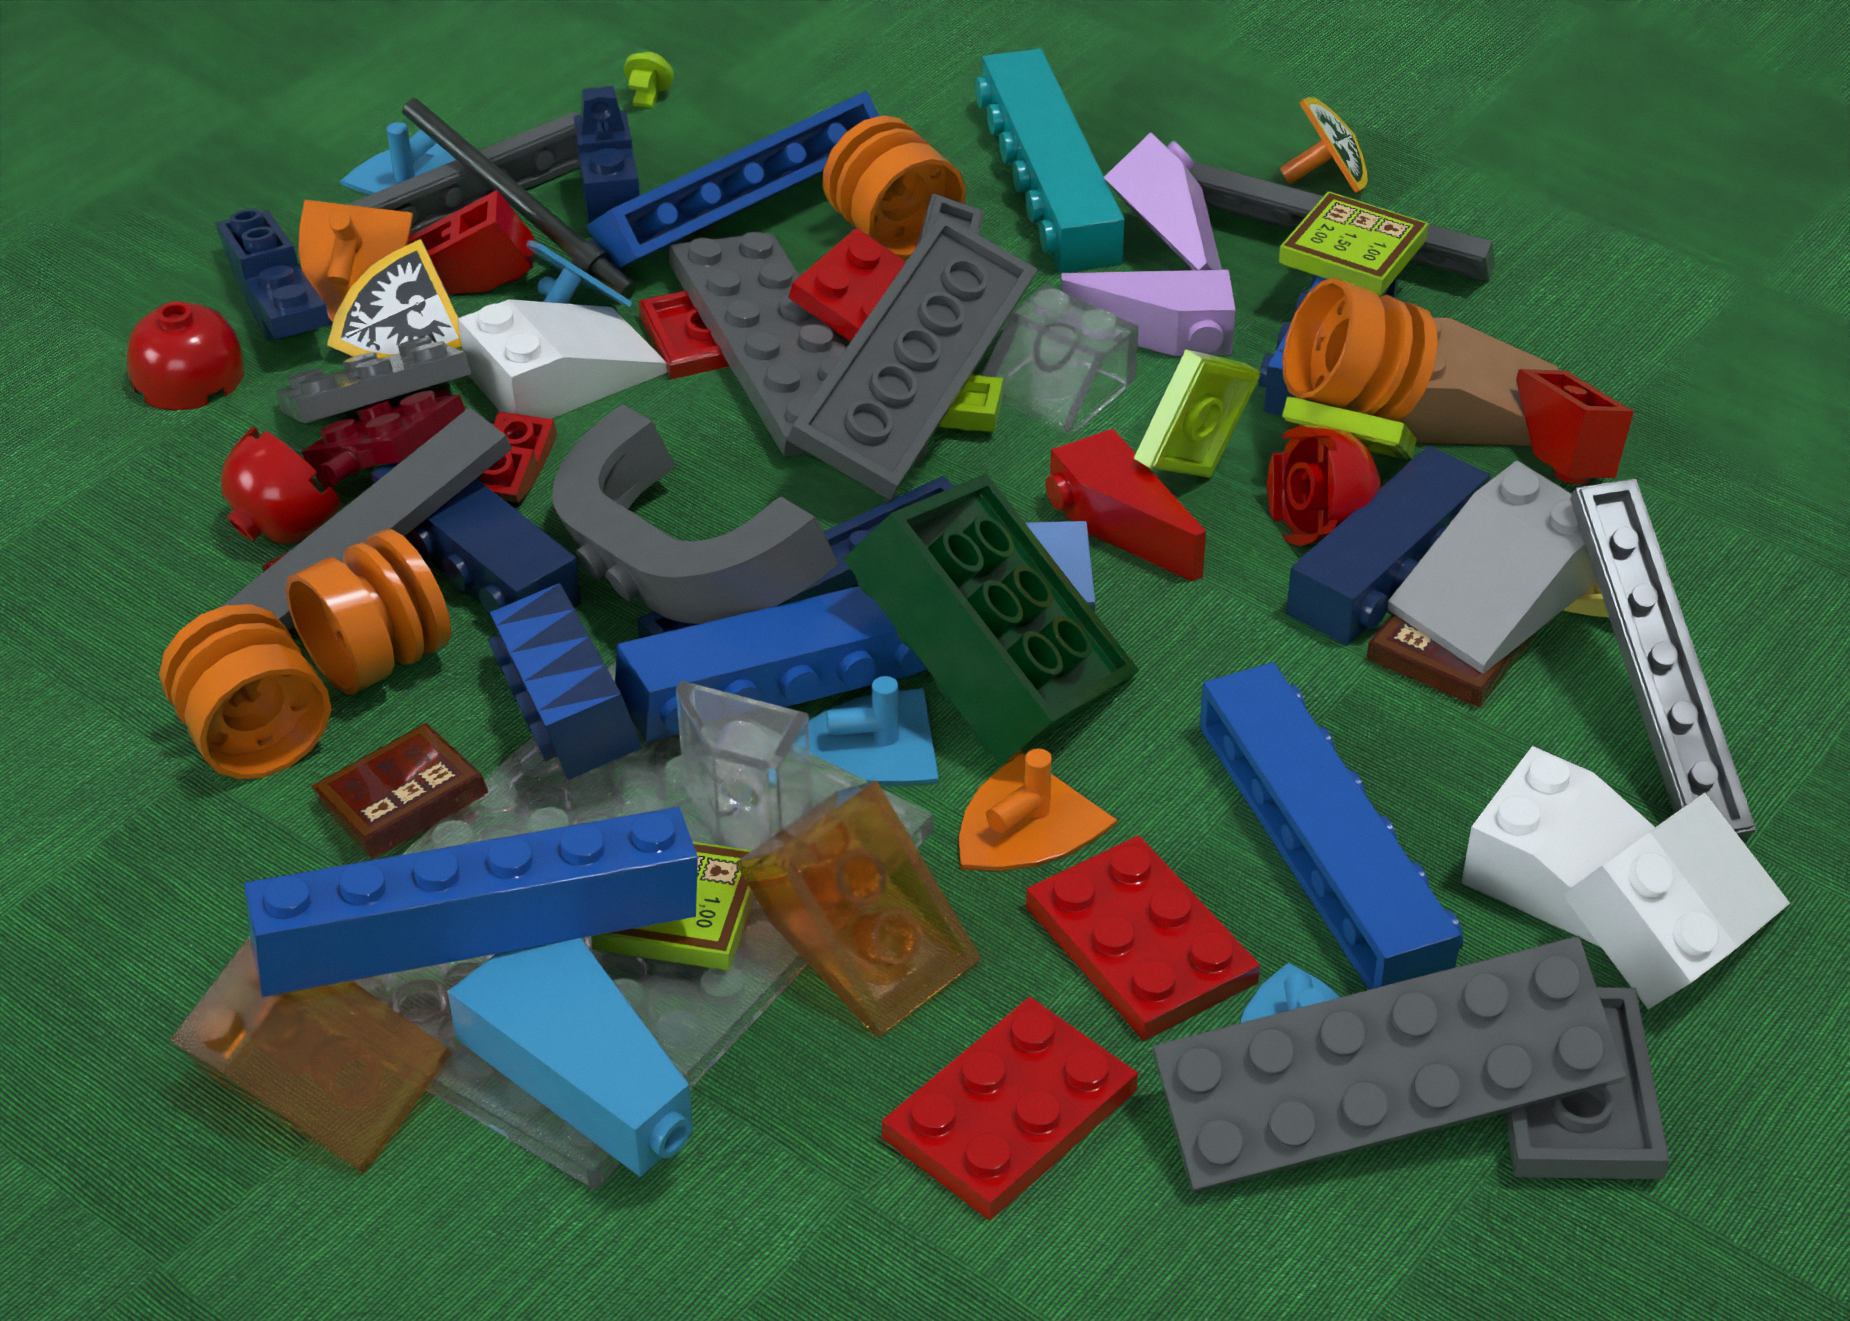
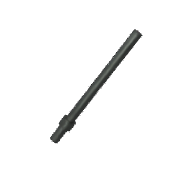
(584, 254)

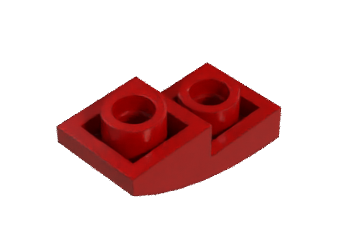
(519, 468)

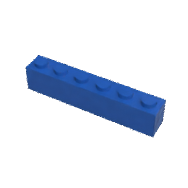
(726, 185)
(764, 655)
(1327, 829)
(470, 900)

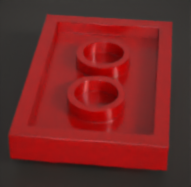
(847, 282)
(1142, 937)
(1009, 1107)

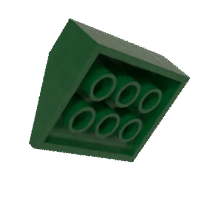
(989, 615)

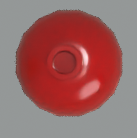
(183, 356)
(1319, 481)
(273, 491)

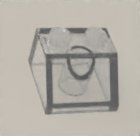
(1063, 359)
(743, 764)

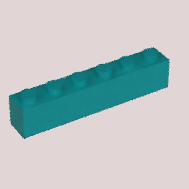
(1050, 161)

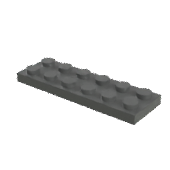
(765, 336)
(912, 356)
(1387, 1064)

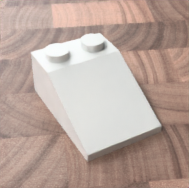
(553, 355)
(1546, 835)
(1676, 901)

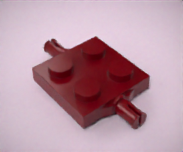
(380, 434)

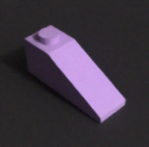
(1167, 199)
(1170, 307)

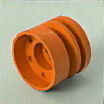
(884, 180)
(1359, 350)
(368, 611)
(244, 691)

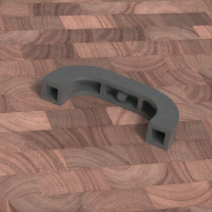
(681, 580)

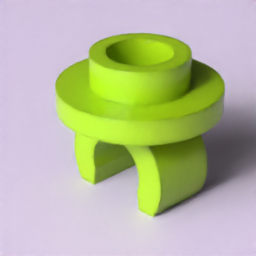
(647, 75)

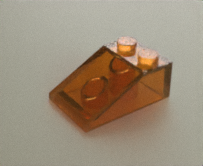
(860, 906)
(313, 1057)

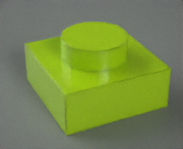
(976, 405)

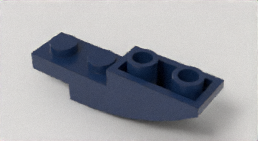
(270, 275)

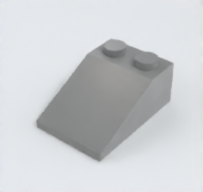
(1498, 569)

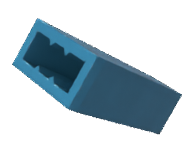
(577, 1047)

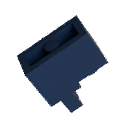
(604, 153)

